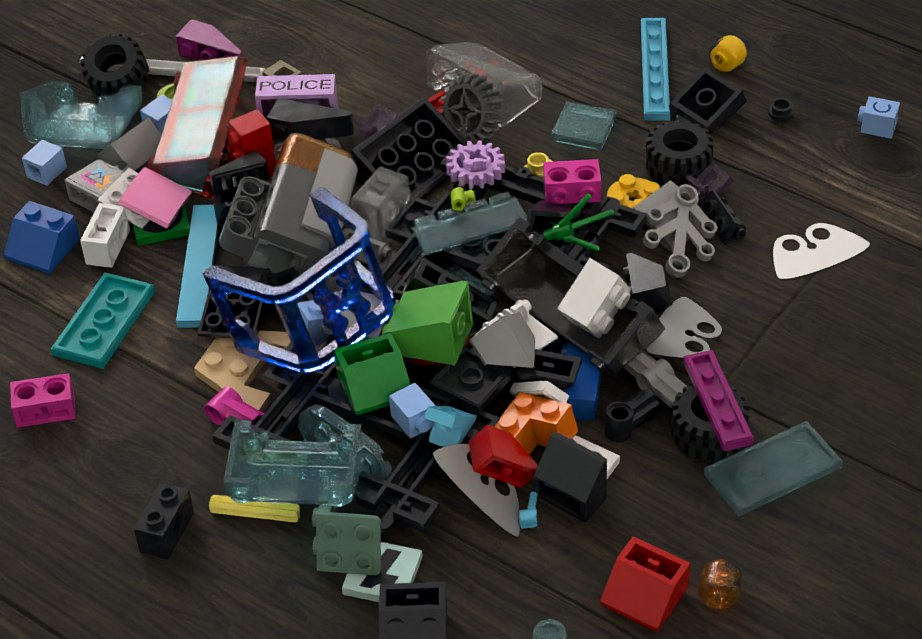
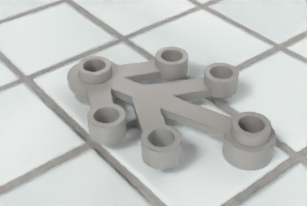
(681, 227)

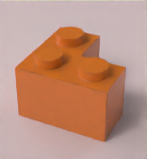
(535, 419)

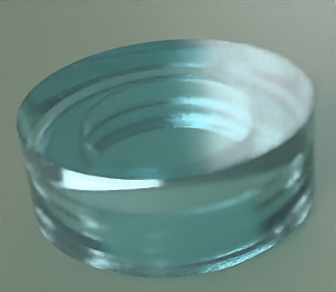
(549, 630)

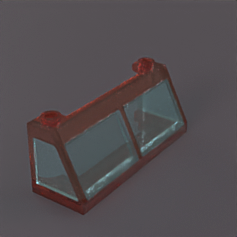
(199, 122)

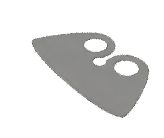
(678, 318)
(500, 508)

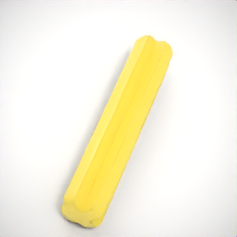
(263, 510)

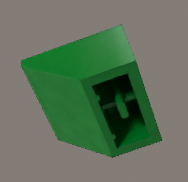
(371, 372)

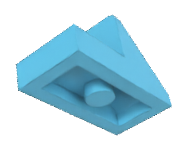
(449, 425)

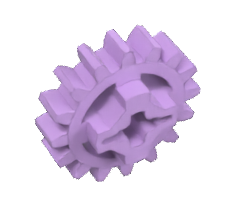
(475, 164)

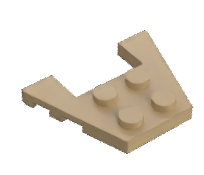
(226, 367)

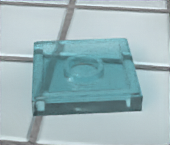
(583, 125)

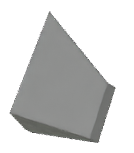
(506, 342)

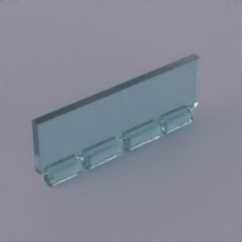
(477, 222)

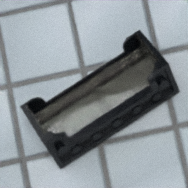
(536, 271)

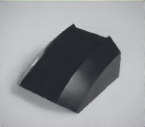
(707, 101)

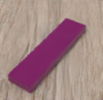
(718, 400)

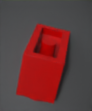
(501, 457)

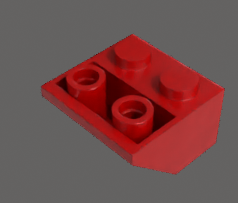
(646, 584)

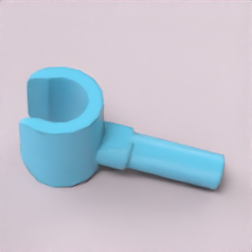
(528, 516)

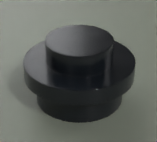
(781, 109)

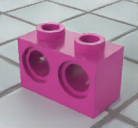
(571, 180)
(43, 400)

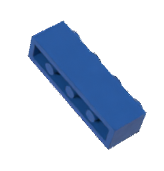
(585, 392)

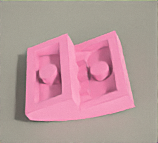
(155, 197)

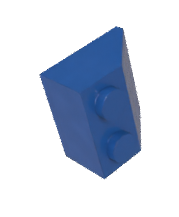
(41, 237)

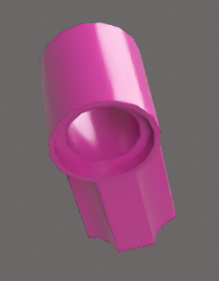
(228, 403)

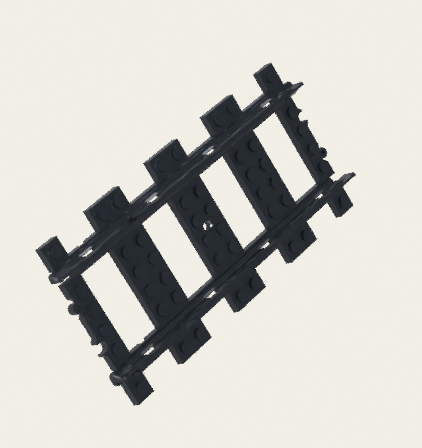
(324, 385)

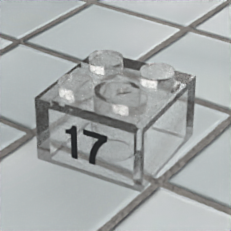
(381, 200)

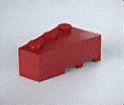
(249, 134)

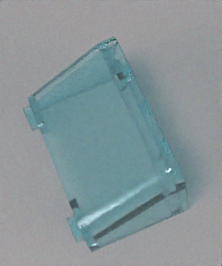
(56, 117)
(293, 470)

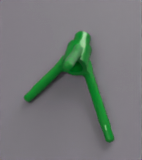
(565, 229)

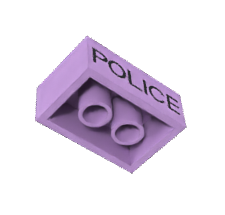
(308, 89)

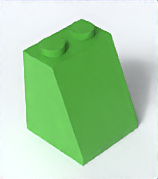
(432, 322)

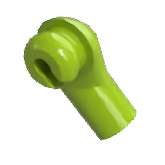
(460, 198)

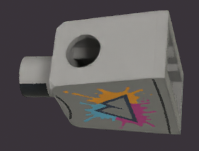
(92, 181)

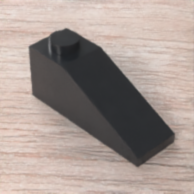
(309, 119)
(429, 275)

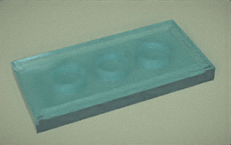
(772, 468)

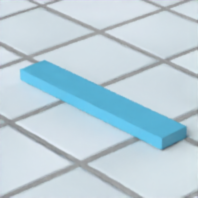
(655, 69)
(199, 257)

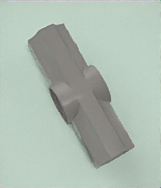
(656, 376)

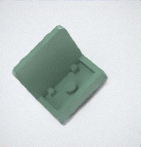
(346, 541)

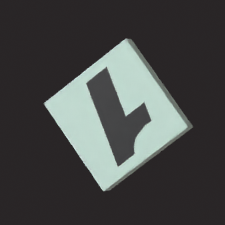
(397, 566)

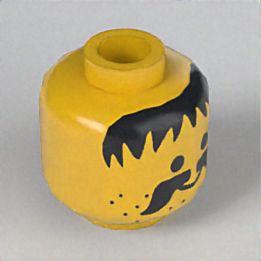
(729, 52)

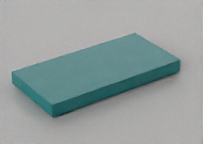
(103, 320)

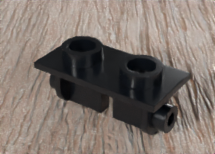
(719, 211)

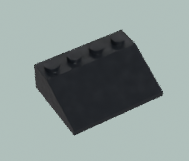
(410, 146)

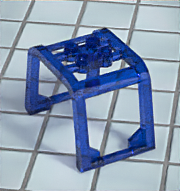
(350, 279)

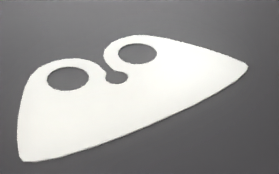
(830, 251)

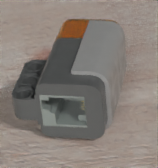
(275, 220)

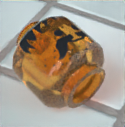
(719, 584)

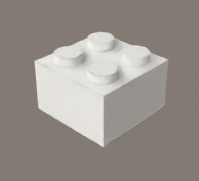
(595, 299)

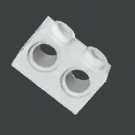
(105, 235)

